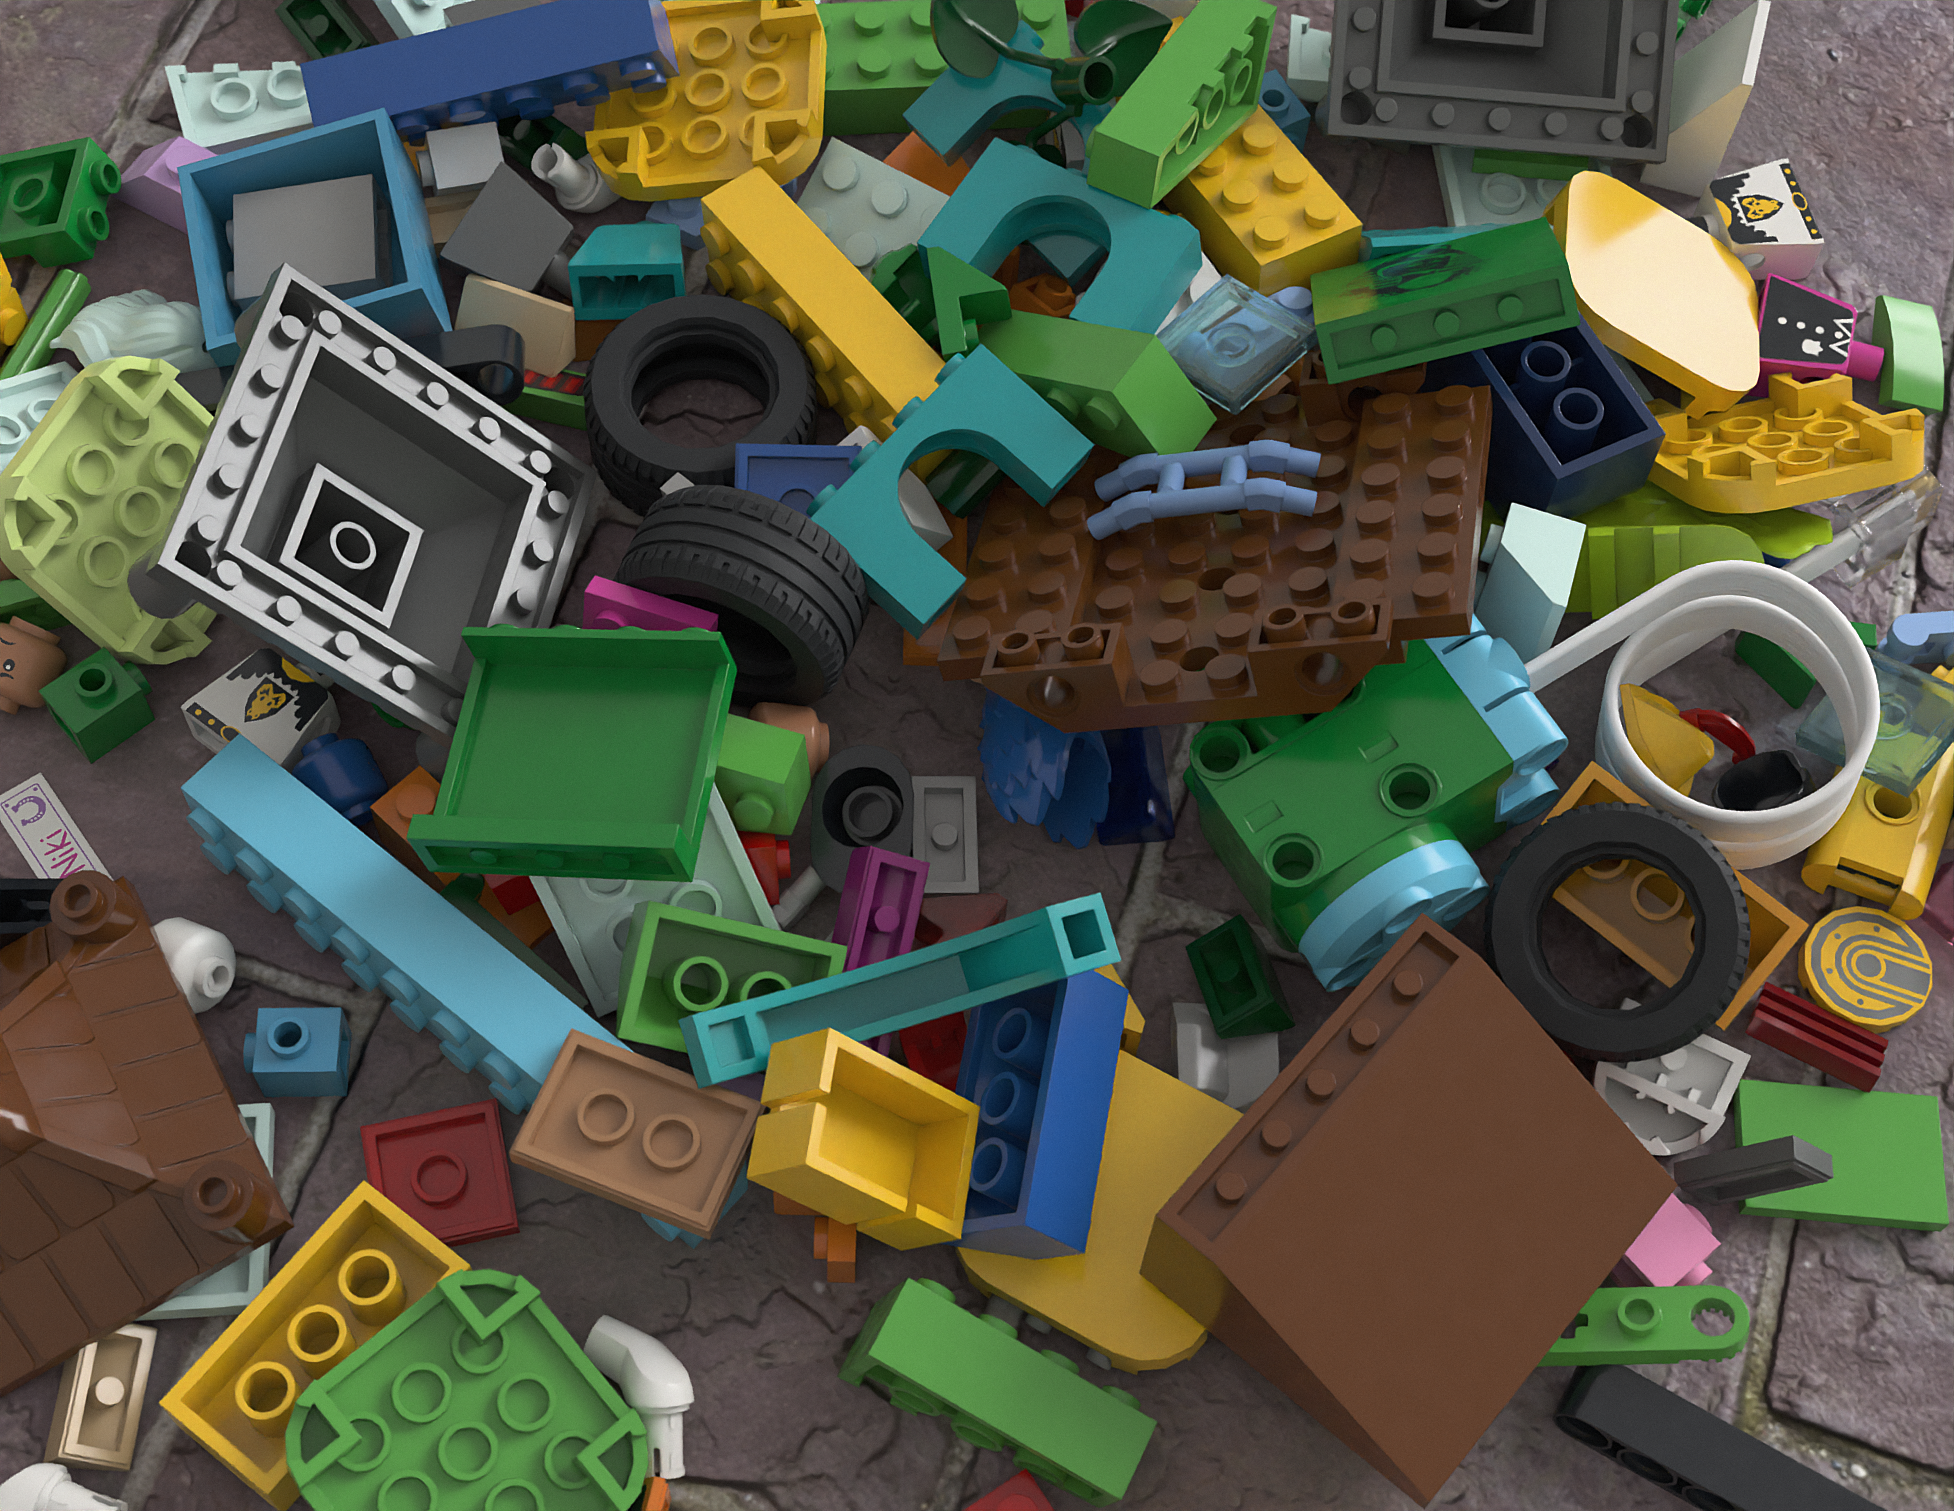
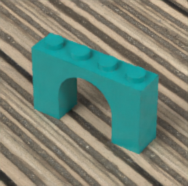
(963, 108)
(1020, 195)
(974, 409)

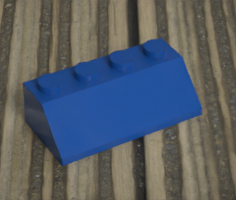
(1044, 1095)

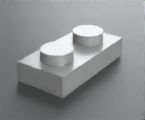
(946, 833)

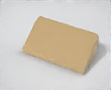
(543, 323)
(102, 1401)

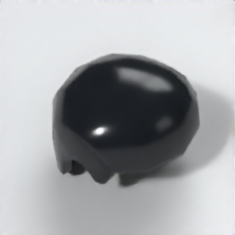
(1763, 783)

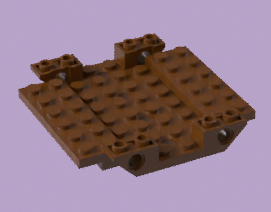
(1305, 603)

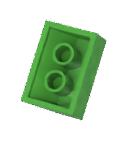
(697, 962)

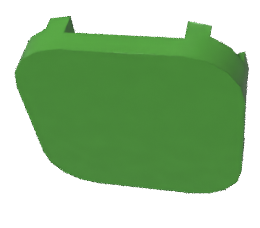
(467, 1410)

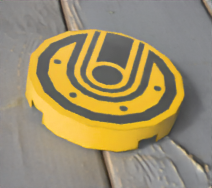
(1866, 968)

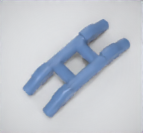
(1232, 494)

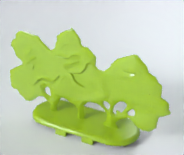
(1657, 535)

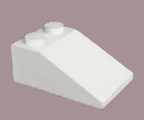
(1707, 101)

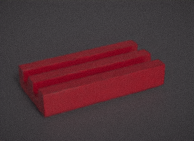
(1817, 1037)

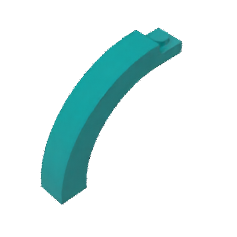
(906, 988)

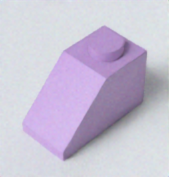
(153, 180)

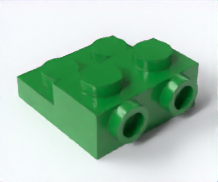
(56, 201)

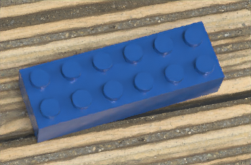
(498, 67)

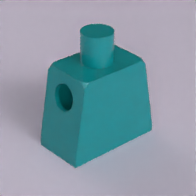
(626, 270)

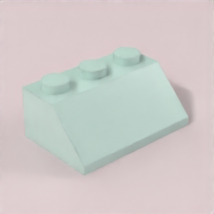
(1527, 578)

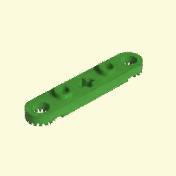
(1651, 1327)

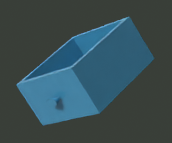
(323, 153)

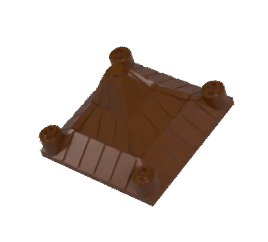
(114, 1134)

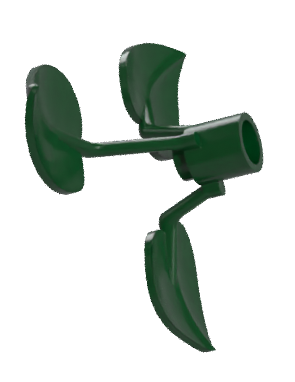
(1111, 34)

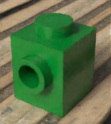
(99, 703)

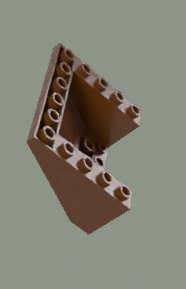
(1409, 1212)

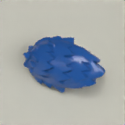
(1043, 772)

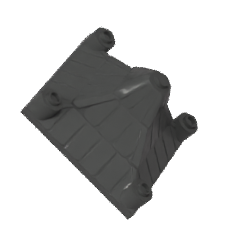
(1504, 76)
(365, 511)

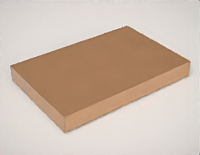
(638, 1133)

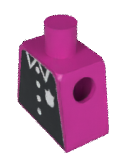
(1808, 336)

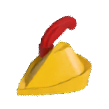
(1674, 741)

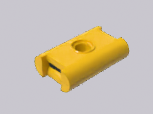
(1883, 855)

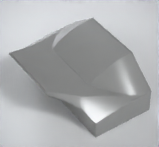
(1225, 1069)

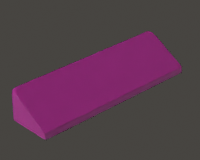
(879, 912)

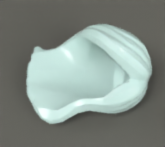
(140, 327)

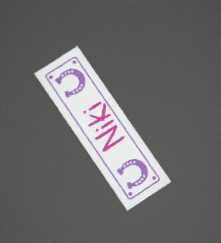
(46, 831)

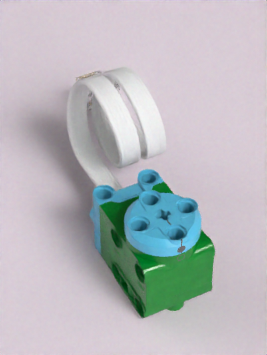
(1372, 809)

